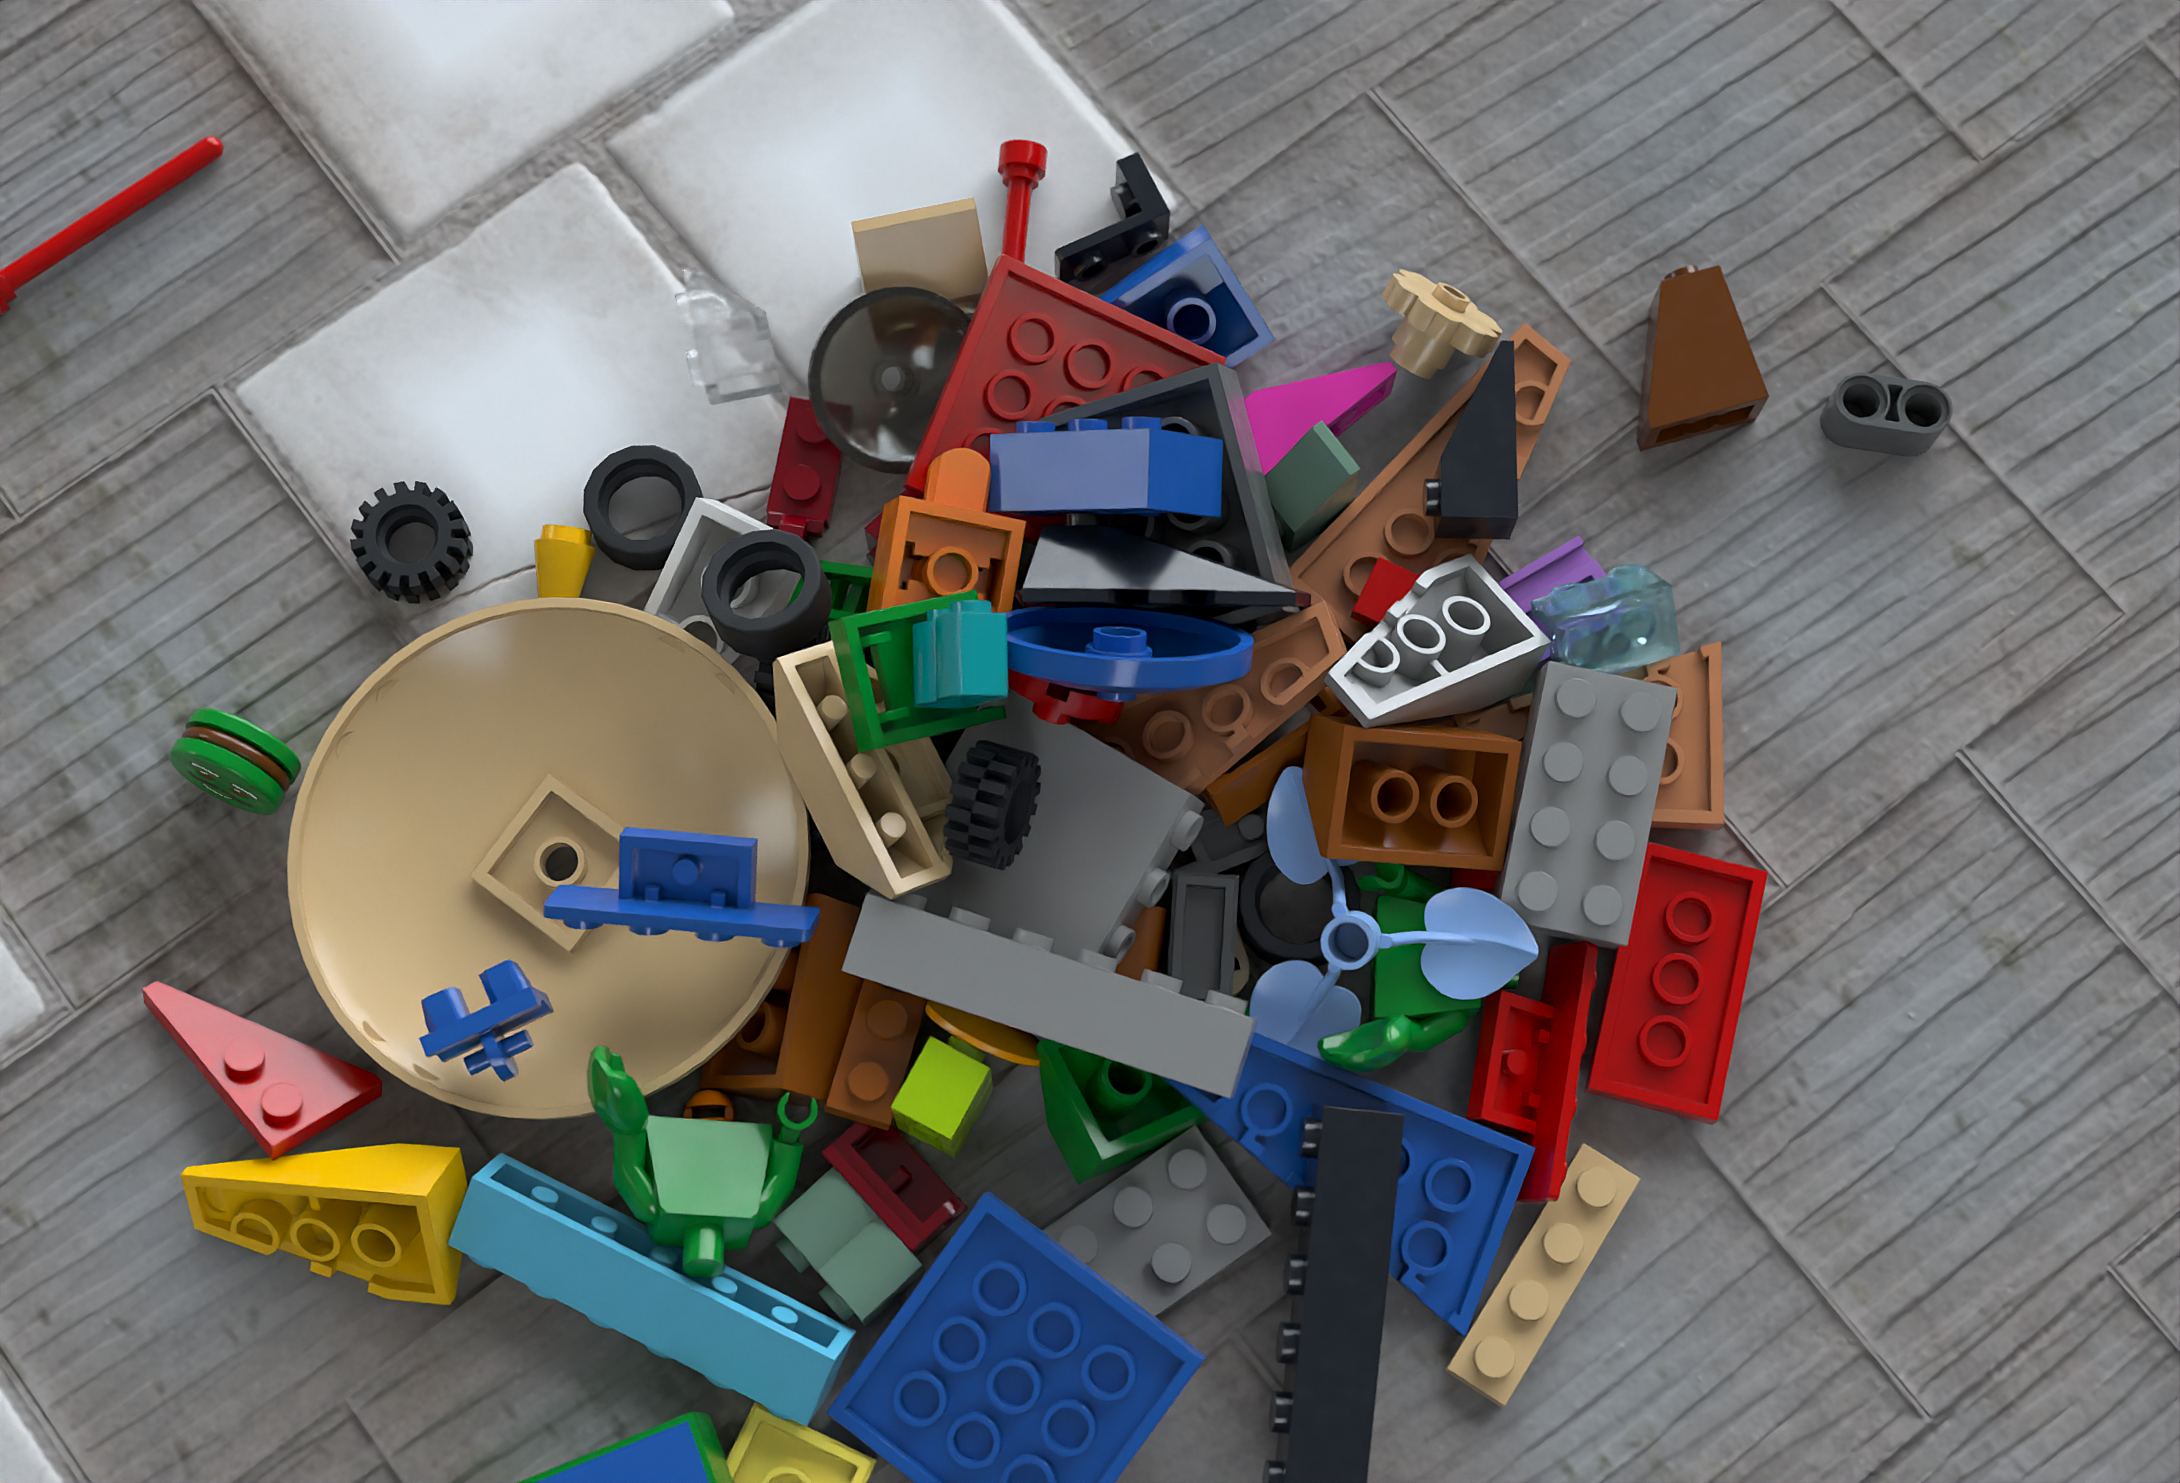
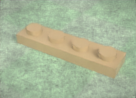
(1542, 1276)

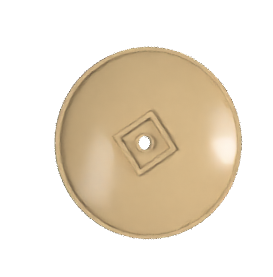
(456, 783)

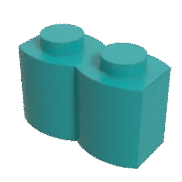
(960, 656)

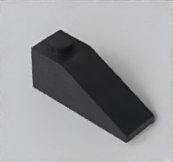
(1477, 472)

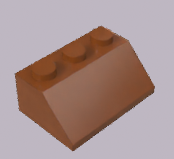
(1410, 792)
(801, 1023)

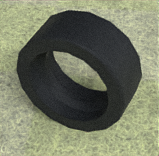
(612, 475)
(751, 556)
(1259, 936)

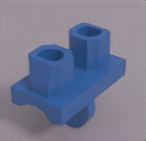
(457, 1031)

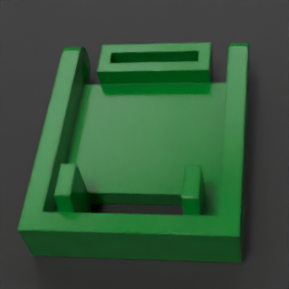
(890, 639)

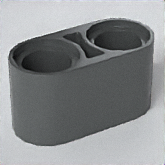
(1885, 404)

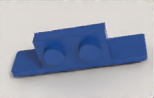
(688, 886)

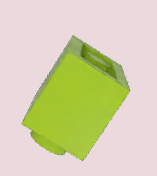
(944, 1094)

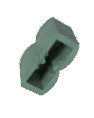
(847, 1247)

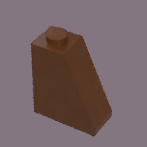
(1696, 361)

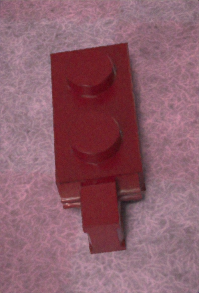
(804, 475)

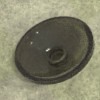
(866, 336)

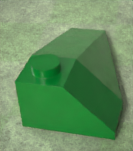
(1107, 1109)

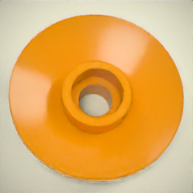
(986, 1034)

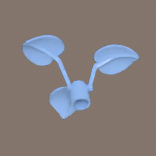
(1469, 939)

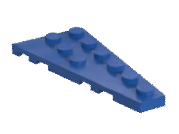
(1452, 1173)

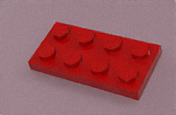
(1678, 985)

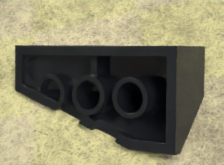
(1119, 567)

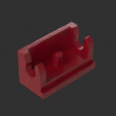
(895, 1183)

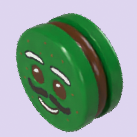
(235, 761)

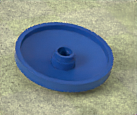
(1125, 649)

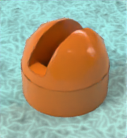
(710, 1100)

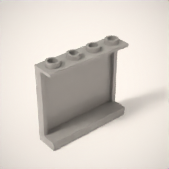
(1092, 846)

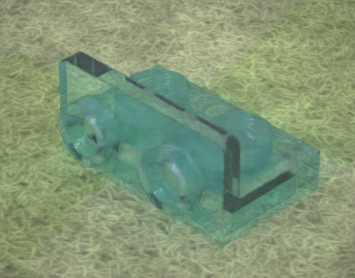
(1611, 621)

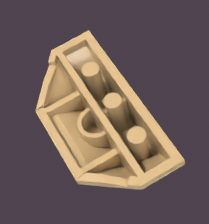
(872, 807)

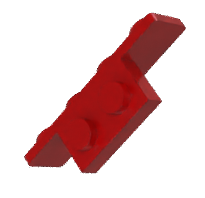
(1532, 1065)

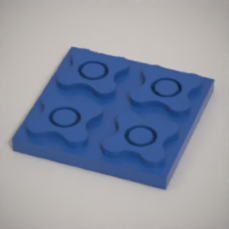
(1014, 1365)

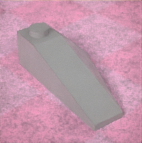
(1440, 650)

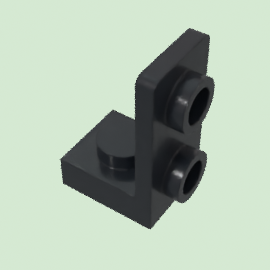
(1138, 233)

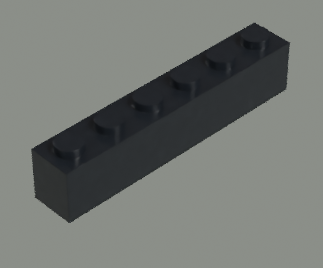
(1337, 1295)

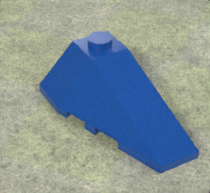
(1195, 297)

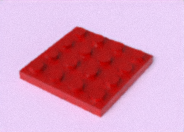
(1038, 353)

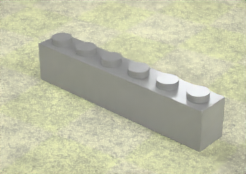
(1051, 994)

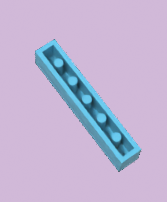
(622, 1281)

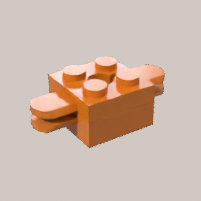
(947, 540)

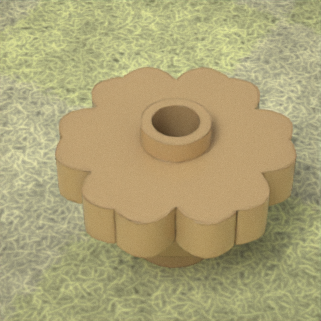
(1435, 324)

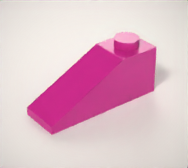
(1288, 411)

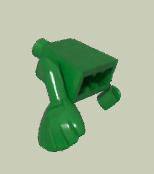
(1403, 1005)
(694, 1178)

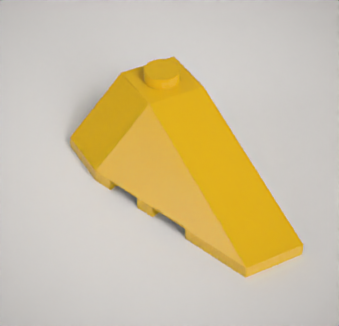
(350, 1210)

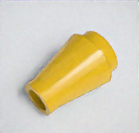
(562, 560)

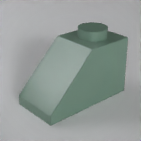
(1311, 486)

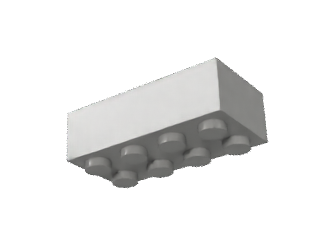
(1584, 803)

